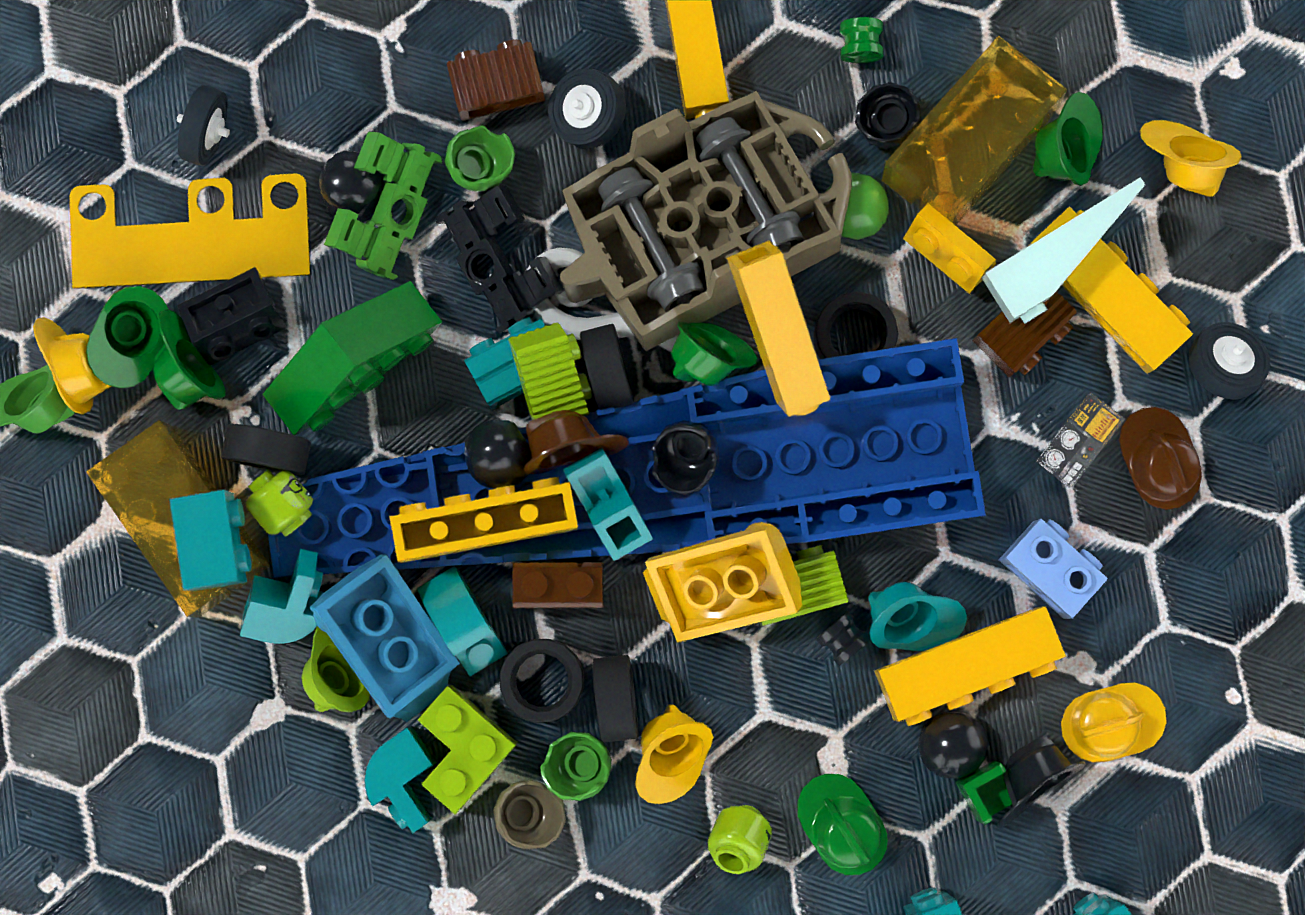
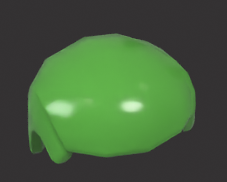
(479, 159)
(866, 207)
(576, 766)

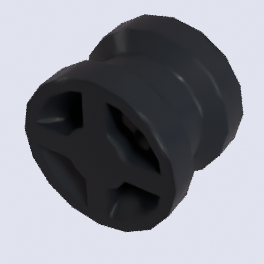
(843, 638)

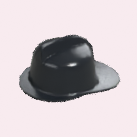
(1034, 772)

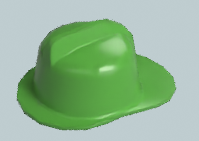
(32, 401)

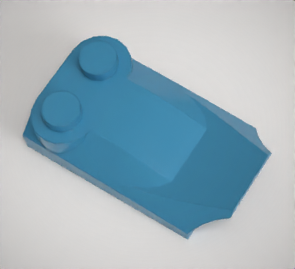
(386, 638)

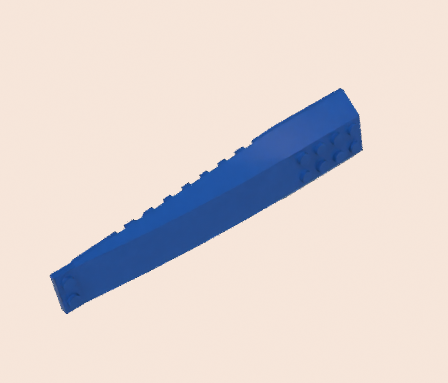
(867, 461)

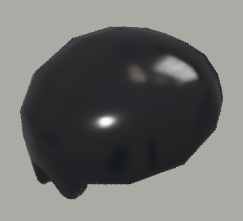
(887, 115)
(349, 188)
(497, 454)
(685, 457)
(953, 744)

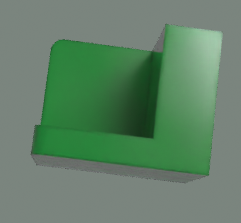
(985, 791)

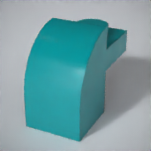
(608, 504)
(281, 610)
(461, 621)
(391, 770)

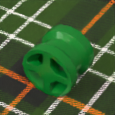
(861, 40)

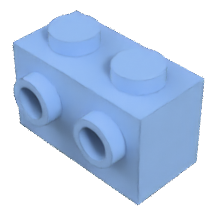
(1054, 567)

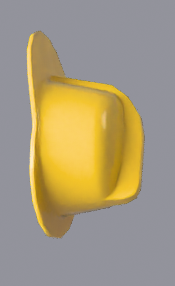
(1189, 156)
(69, 365)
(1113, 722)
(672, 756)

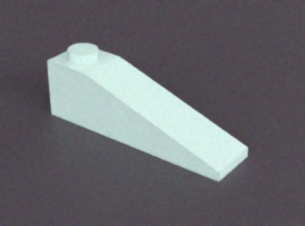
(1037, 271)

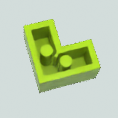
(475, 747)

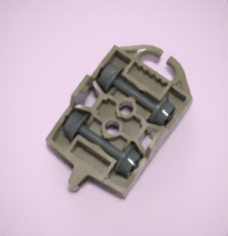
(730, 156)

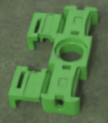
(410, 174)

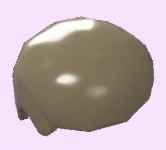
(529, 815)

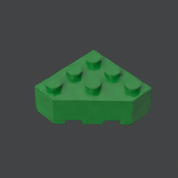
(351, 356)

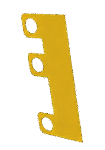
(197, 250)

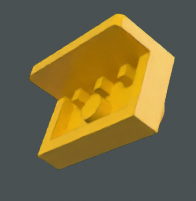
(949, 248)

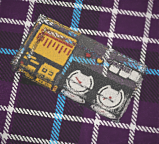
(1080, 440)

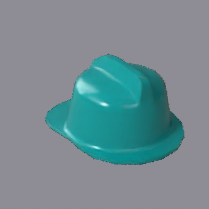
(912, 619)

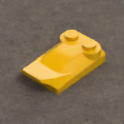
(725, 582)

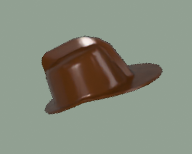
(565, 439)
(1160, 458)

